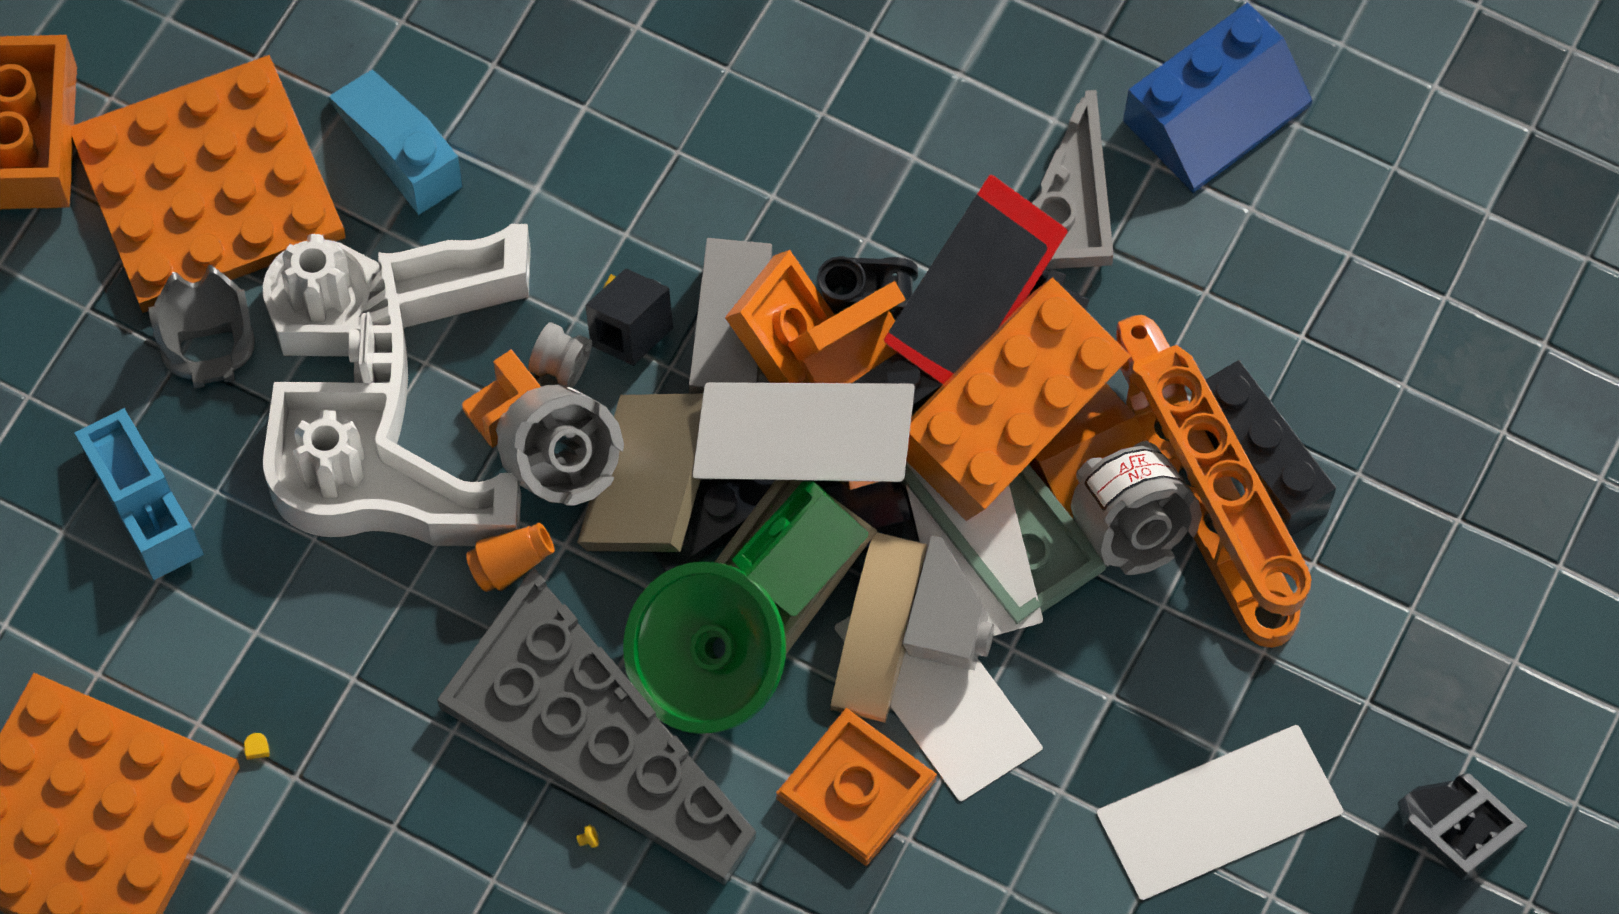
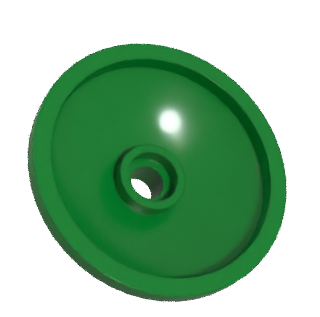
(673, 639)

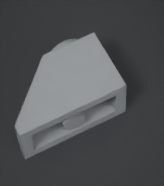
(947, 614)

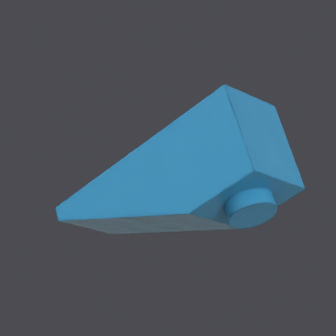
(399, 140)

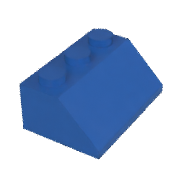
(1217, 98)

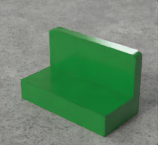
(800, 547)

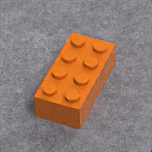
(1011, 398)

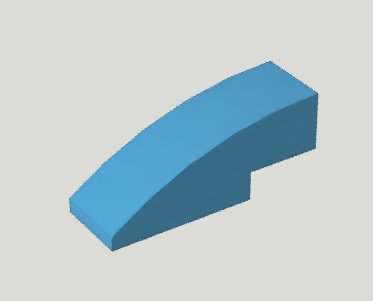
(139, 494)

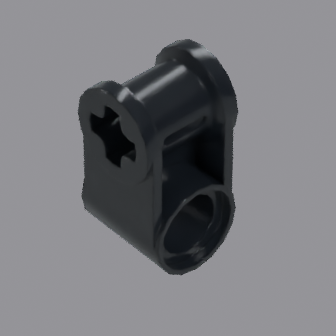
(864, 278)

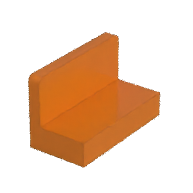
(849, 341)

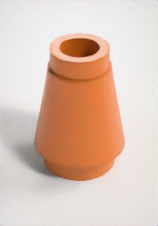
(508, 556)

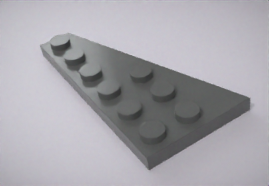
(575, 716)

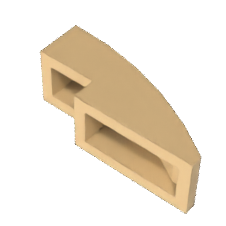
(878, 627)

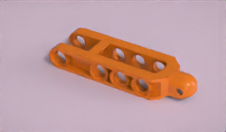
(1251, 537)

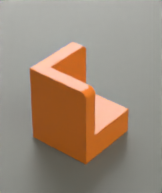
(495, 399)

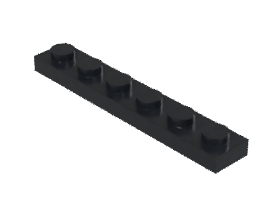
(726, 503)

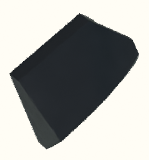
(1460, 824)

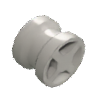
(560, 355)

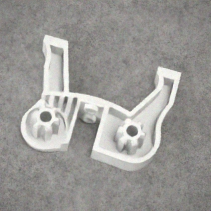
(335, 443)

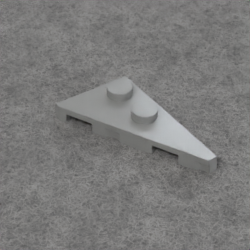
(1077, 192)

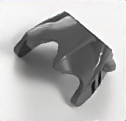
(201, 310)

